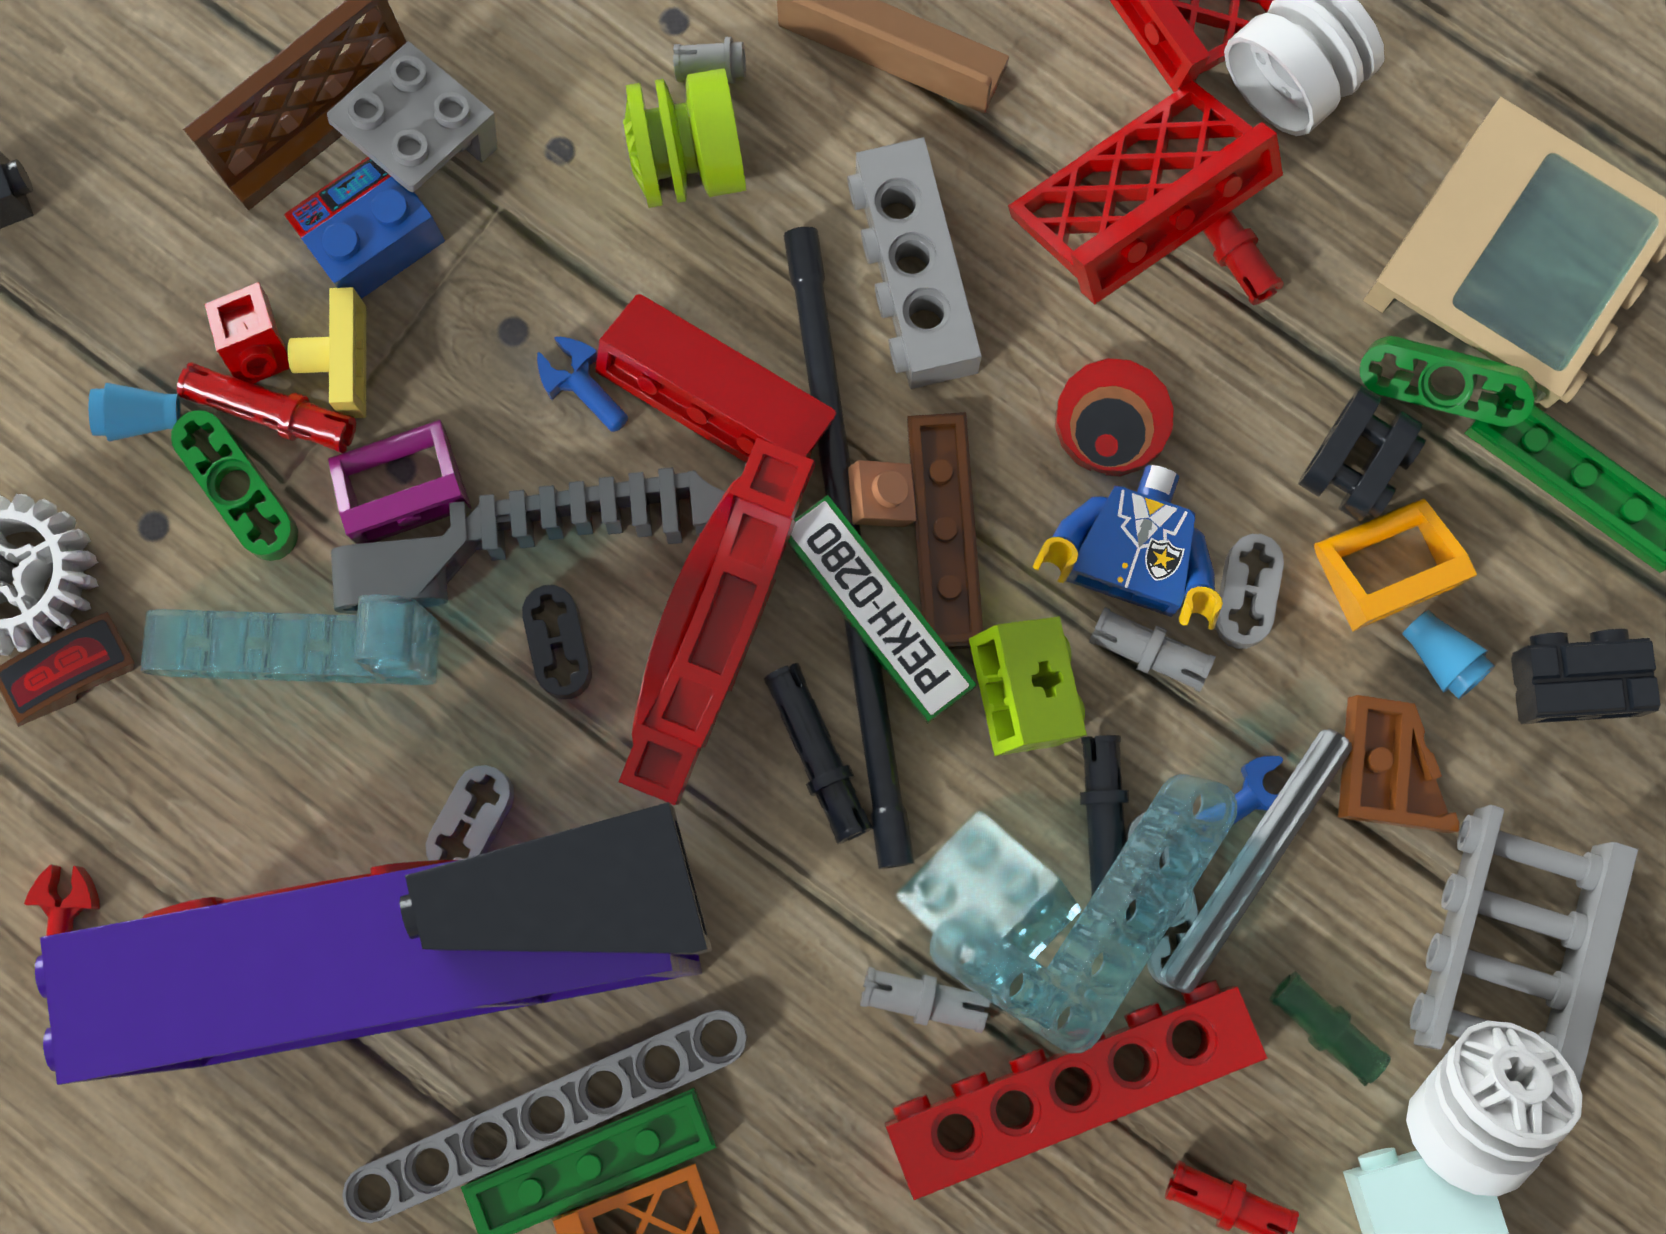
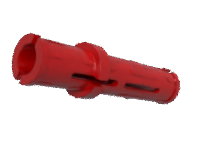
(289, 415)

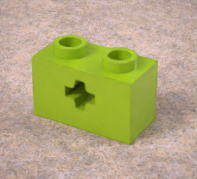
(1027, 685)

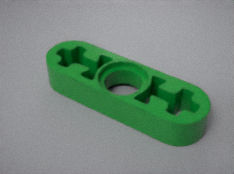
(1487, 407)
(224, 443)

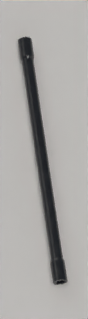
(888, 814)

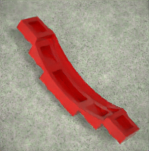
(713, 620)

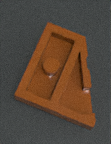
(1390, 768)

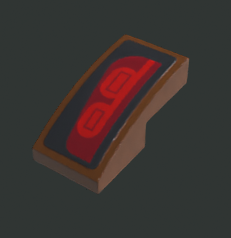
(58, 670)

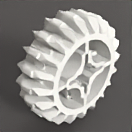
(56, 557)

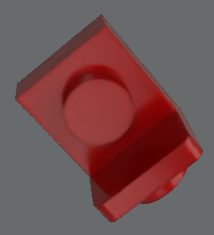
(247, 334)

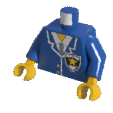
(1138, 550)

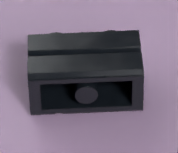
(1585, 679)

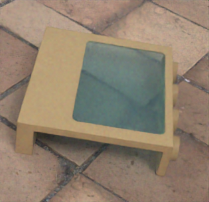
(1528, 250)

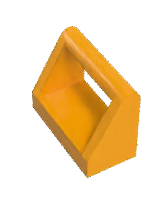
(1360, 609)

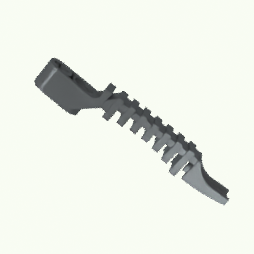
(426, 565)

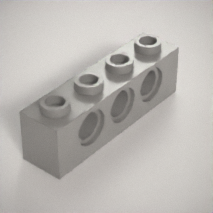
(906, 176)

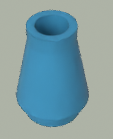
(130, 411)
(1449, 655)

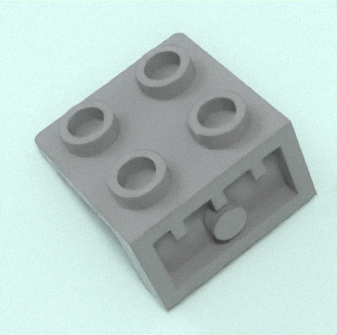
(414, 118)

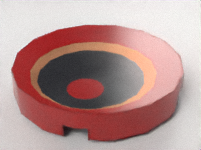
(1114, 417)

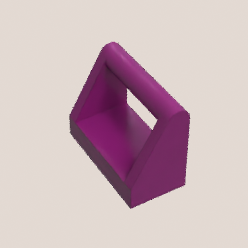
(407, 507)

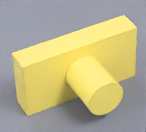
(339, 354)

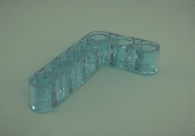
(383, 644)
(1102, 923)

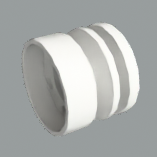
(1303, 60)
(1494, 1108)

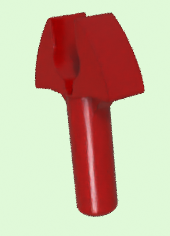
(62, 911)

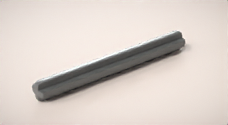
(1256, 861)

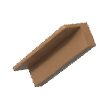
(900, 46)

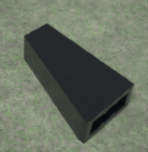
(574, 891)

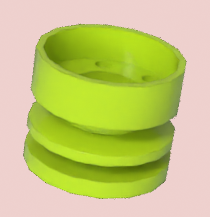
(685, 138)

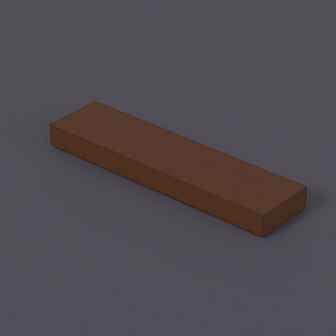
(945, 526)

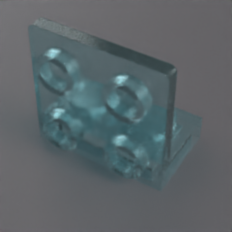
(994, 884)

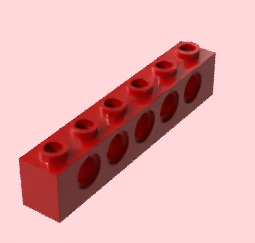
(1226, 1046)

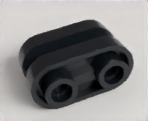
(1395, 446)

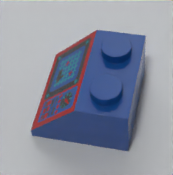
(365, 227)

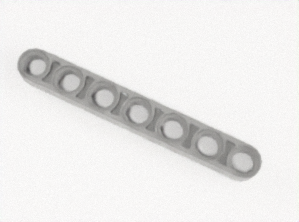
(516, 1121)

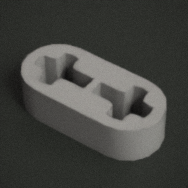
(1263, 593)
(459, 807)

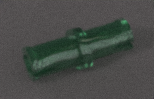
(1330, 1028)

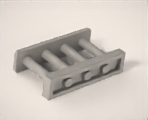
(1586, 934)

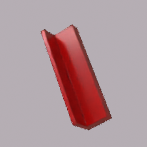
(707, 383)

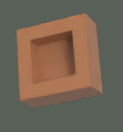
(881, 493)

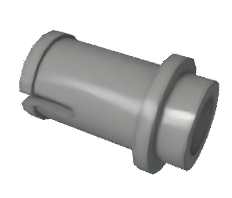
(709, 57)

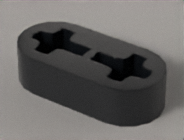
(543, 645)

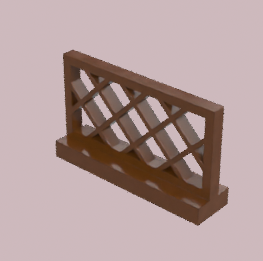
(291, 122)

